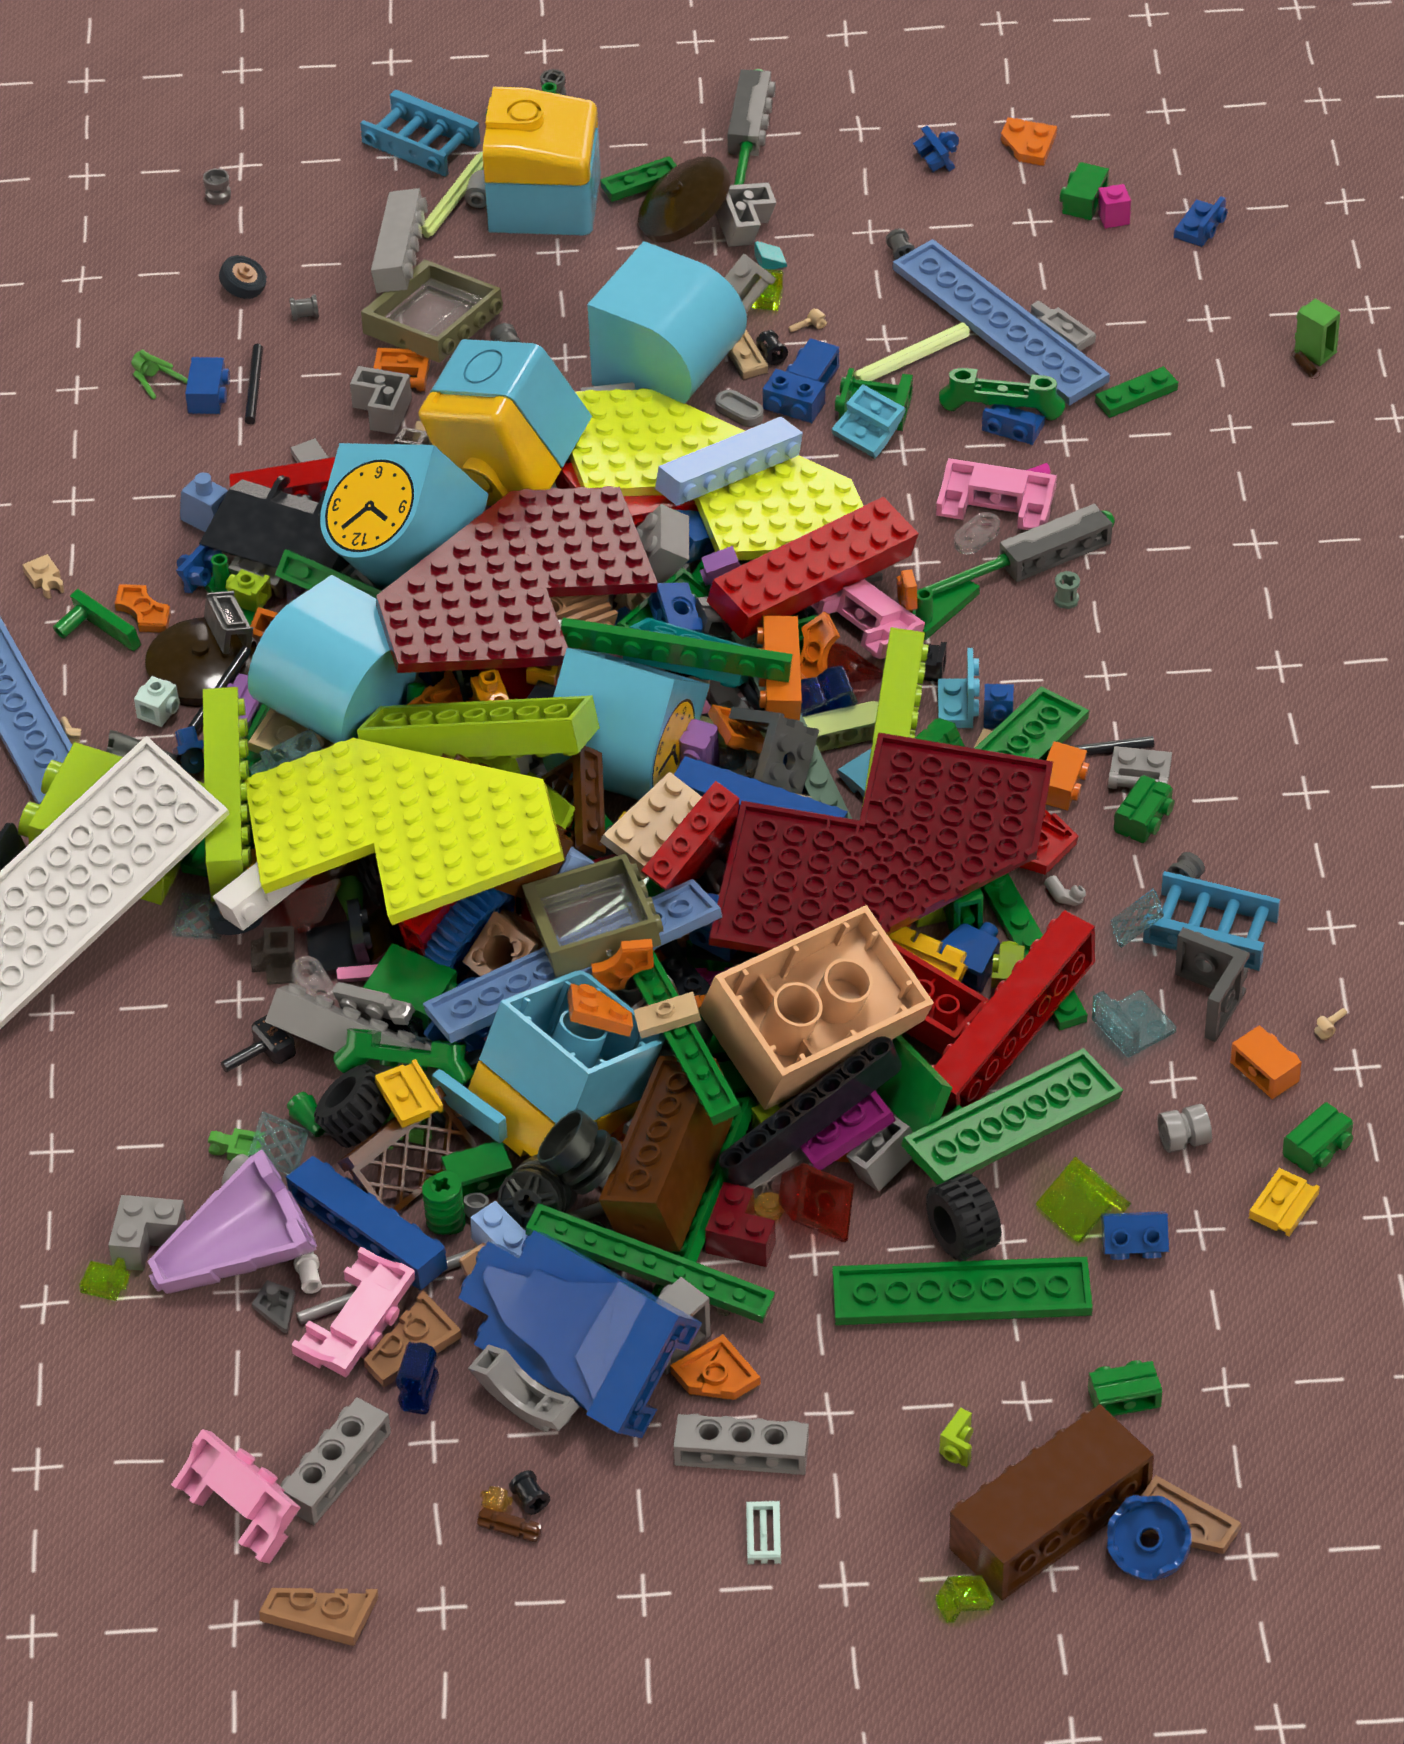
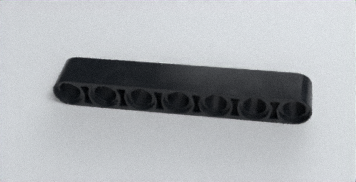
(810, 1112)

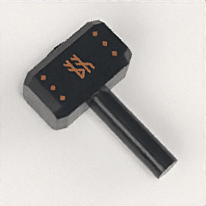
(269, 1039)

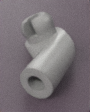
(1065, 896)

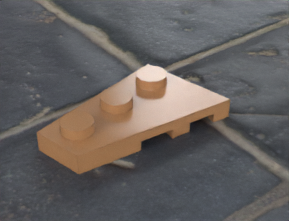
(422, 1323)
(1209, 1526)
(325, 1615)

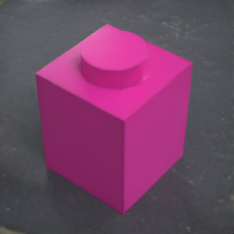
(1114, 206)

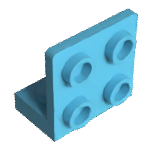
(956, 696)

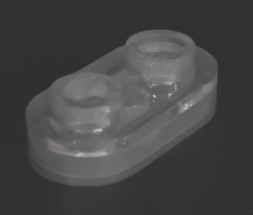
(977, 533)
(318, 982)

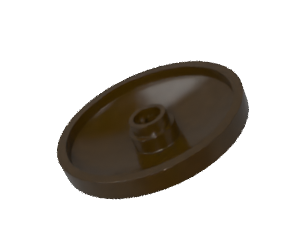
(684, 199)
(192, 659)

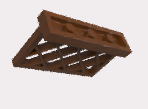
(588, 798)
(387, 1136)

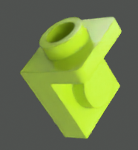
(955, 1439)

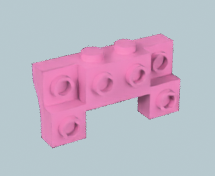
(998, 489)
(870, 612)
(363, 1317)
(244, 1486)

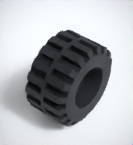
(352, 1107)
(963, 1217)

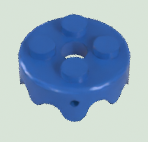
(1144, 1514)

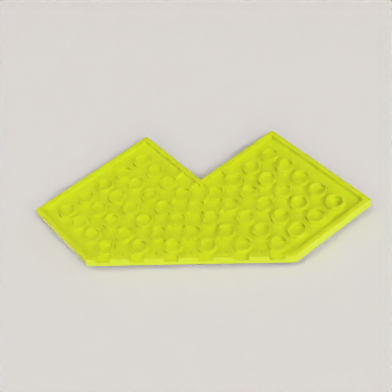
(645, 429)
(430, 819)

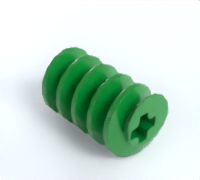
(444, 1203)

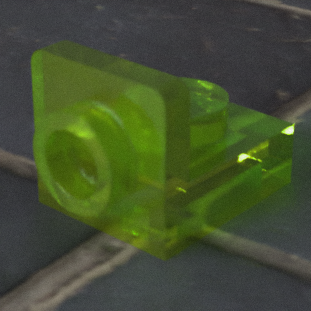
(772, 295)
(105, 1280)
(963, 1594)

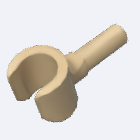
(814, 317)
(72, 733)
(1325, 1025)

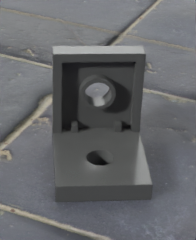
(781, 738)
(1223, 975)

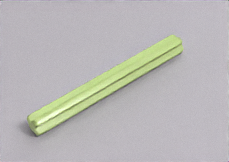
(451, 198)
(913, 353)

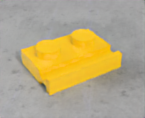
(408, 1093)
(1284, 1202)

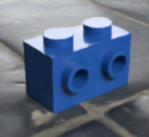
(794, 395)
(1135, 1234)

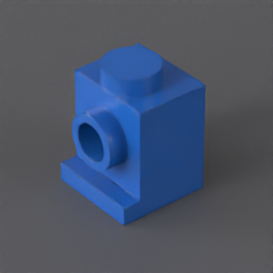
(997, 704)

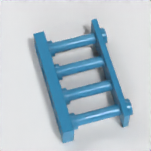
(428, 116)
(1204, 894)

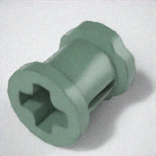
(1066, 590)

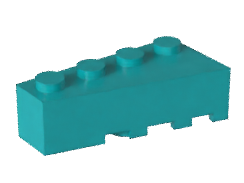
(726, 679)

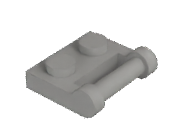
(744, 276)
(1132, 763)

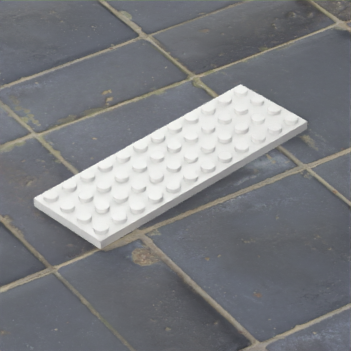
(95, 866)

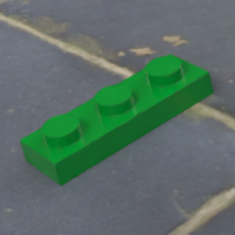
(636, 179)
(1136, 392)

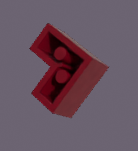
(736, 1231)

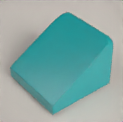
(769, 256)

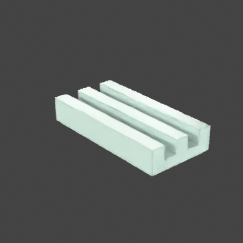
(763, 1555)

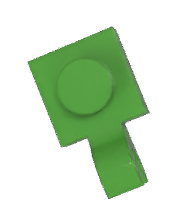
(233, 1144)

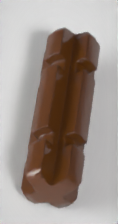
(509, 1524)

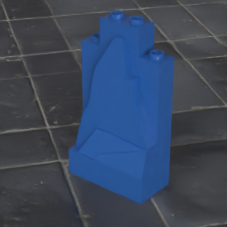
(577, 1327)

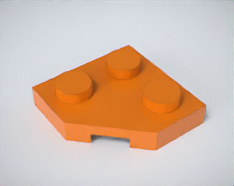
(1029, 140)
(598, 1010)
(715, 1371)

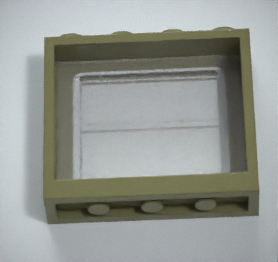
(433, 311)
(591, 920)

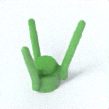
(148, 365)

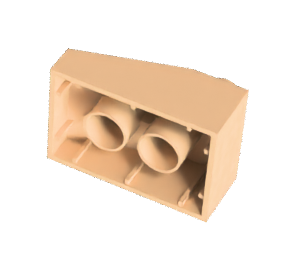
(812, 1005)

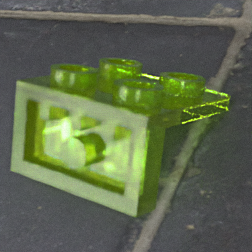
(1079, 1199)

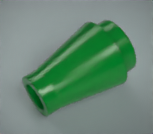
(302, 1109)

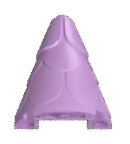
(235, 1231)

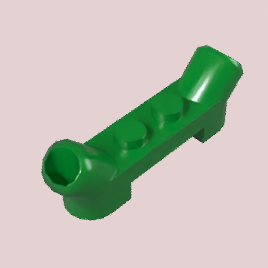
(1037, 394)
(365, 1045)

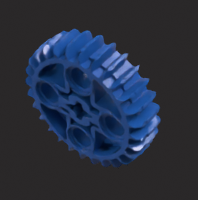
(462, 927)

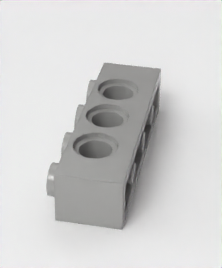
(370, 1429)
(752, 1455)

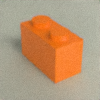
(1067, 770)
(1266, 1062)

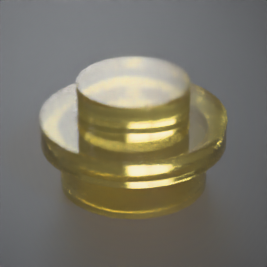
(767, 1206)
(496, 1499)

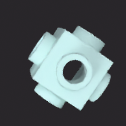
(156, 701)

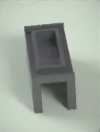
(226, 619)

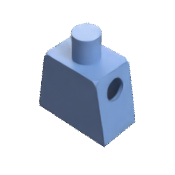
(201, 501)

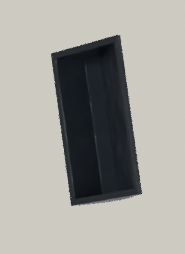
(265, 521)

